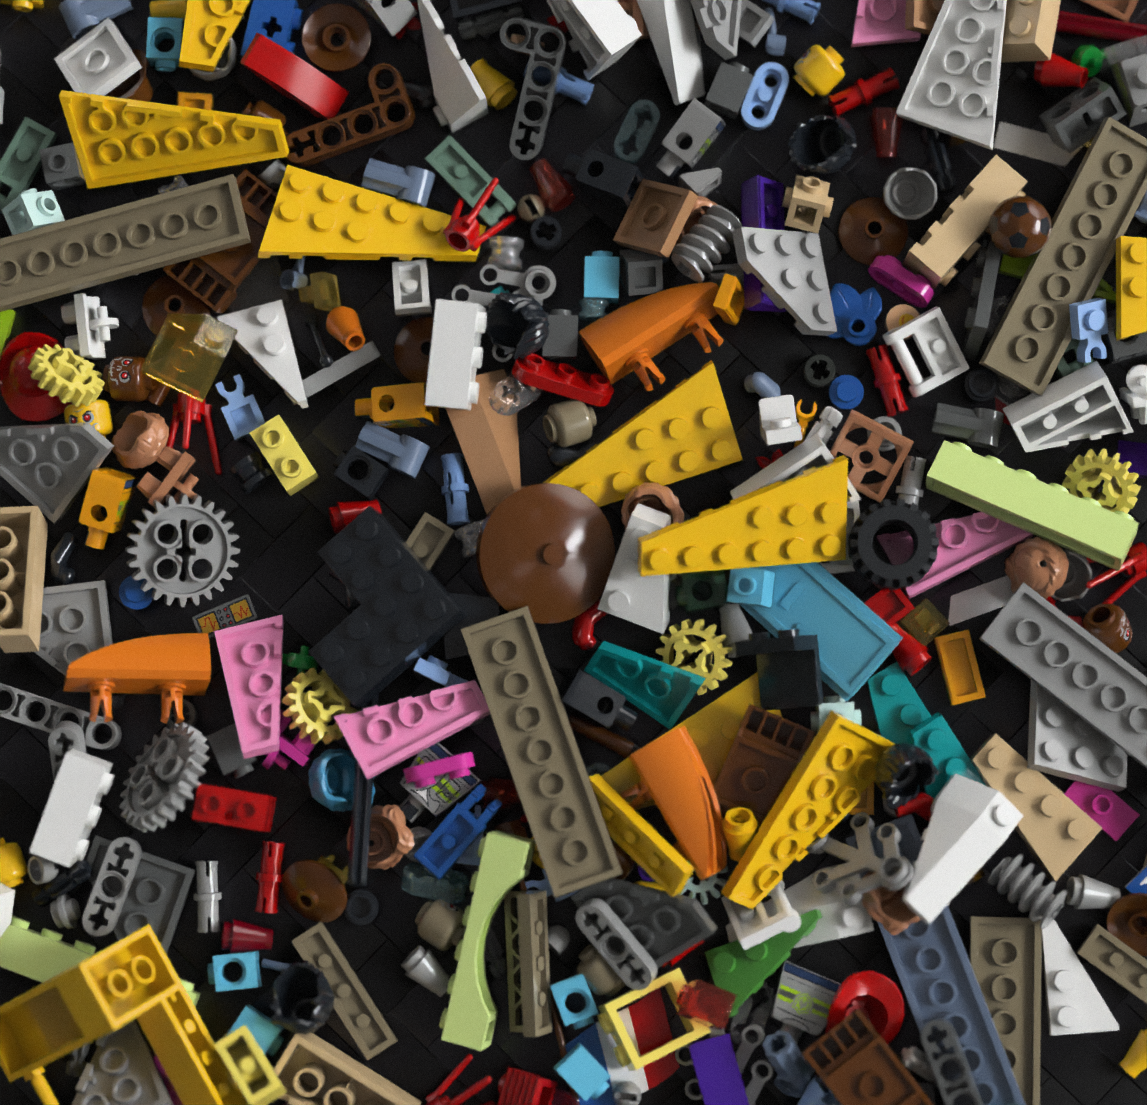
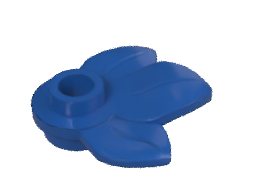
(852, 309)

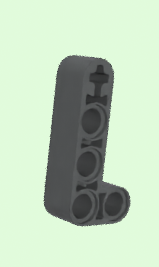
(530, 89)
(949, 1087)

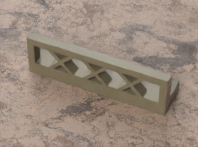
(533, 964)

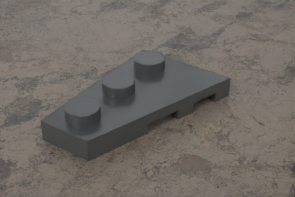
(982, 292)

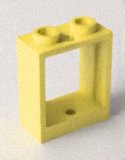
(612, 1023)

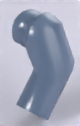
(762, 385)

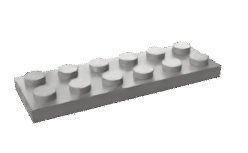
(1073, 668)

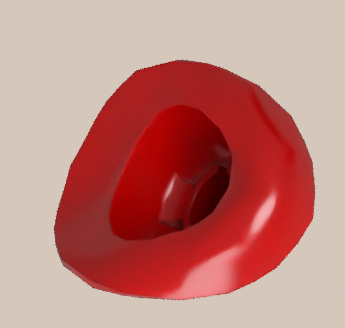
(18, 387)
(875, 998)

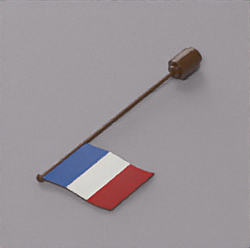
(643, 1020)

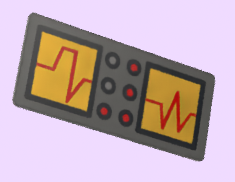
(225, 616)

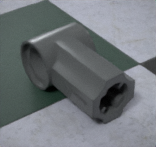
(978, 426)

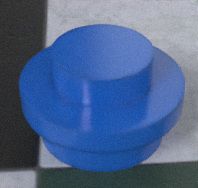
(846, 392)
(132, 595)

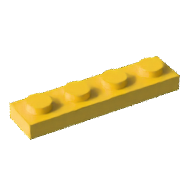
(640, 839)

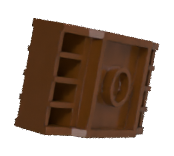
(219, 274)
(760, 762)
(862, 1066)

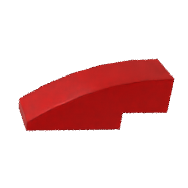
(294, 77)

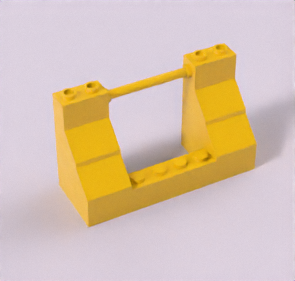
(103, 994)

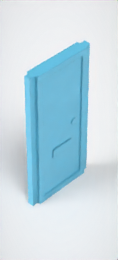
(849, 634)

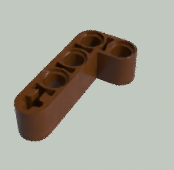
(347, 122)

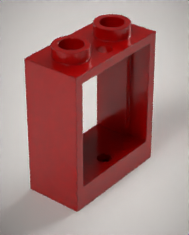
(234, 808)

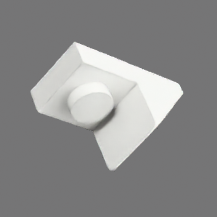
(411, 288)
(778, 420)

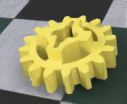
(66, 375)
(1089, 471)
(686, 645)
(316, 707)

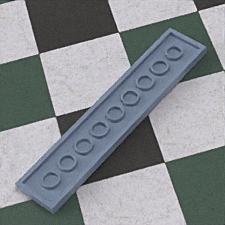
(944, 986)

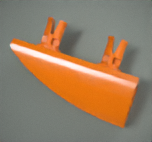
(649, 325)
(145, 665)
(685, 796)

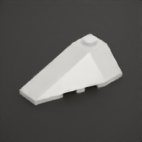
(677, 45)

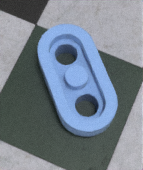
(764, 97)

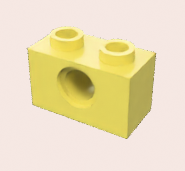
(284, 455)
(250, 1067)

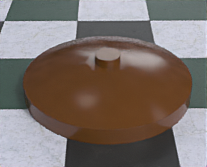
(545, 552)

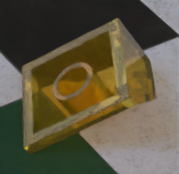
(189, 353)

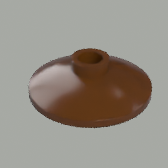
(336, 21)
(863, 245)
(161, 294)
(408, 346)
(314, 891)
(1125, 923)

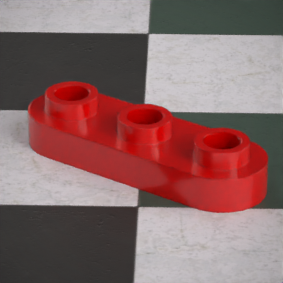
(563, 380)

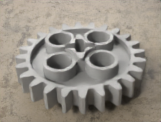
(214, 548)
(164, 777)

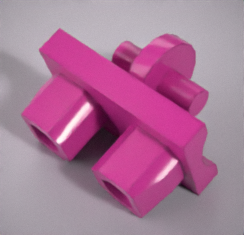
(297, 749)

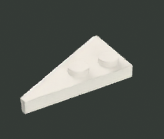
(267, 339)
(1071, 996)

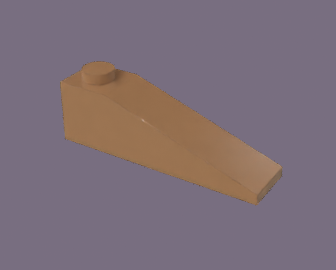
(489, 443)

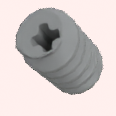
(705, 243)
(1027, 889)

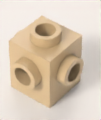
(807, 203)

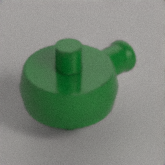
(1089, 57)
(300, 661)

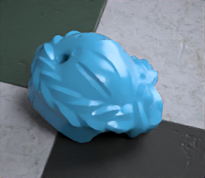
(333, 779)

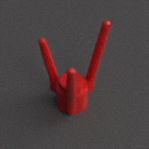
(464, 232)
(190, 412)
(1134, 564)
(434, 1097)

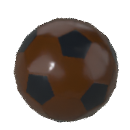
(1020, 226)

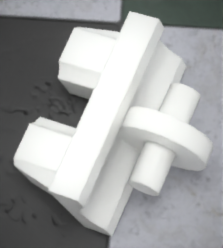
(92, 326)
(1137, 393)

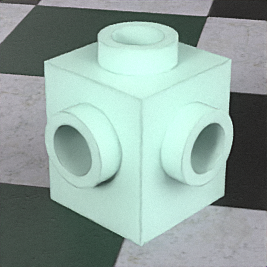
(32, 211)
(836, 704)

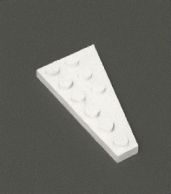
(959, 72)

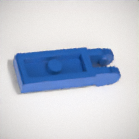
(455, 834)

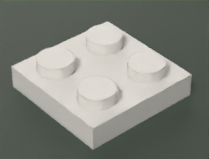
(98, 60)

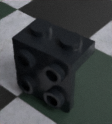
(786, 668)

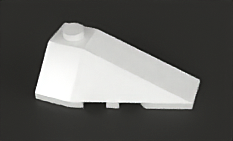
(454, 85)
(962, 835)
(837, 918)

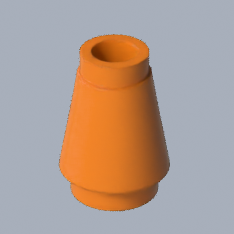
(345, 327)

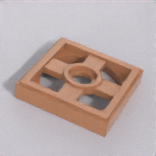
(902, 445)

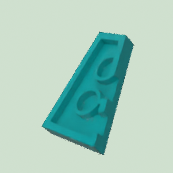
(645, 682)
(895, 704)
(946, 752)

